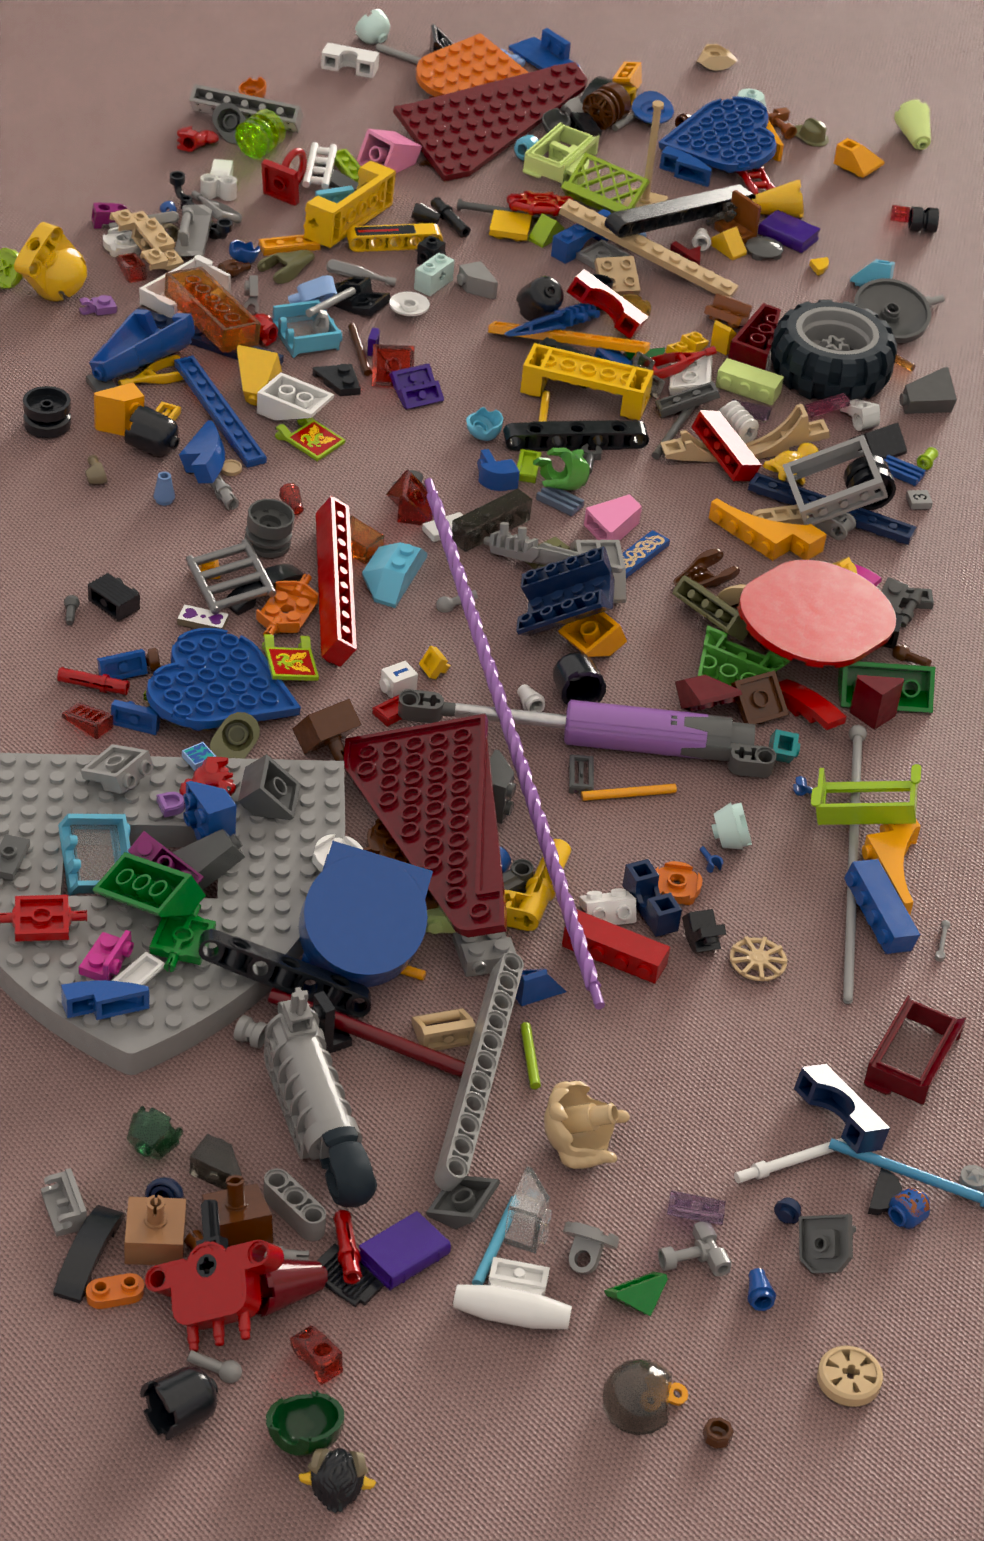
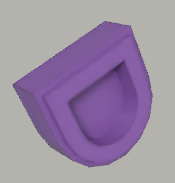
(170, 803)

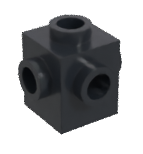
(428, 248)

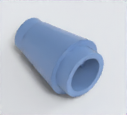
(164, 490)

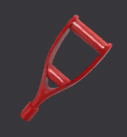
(683, 360)

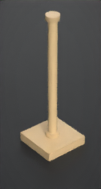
(647, 196)

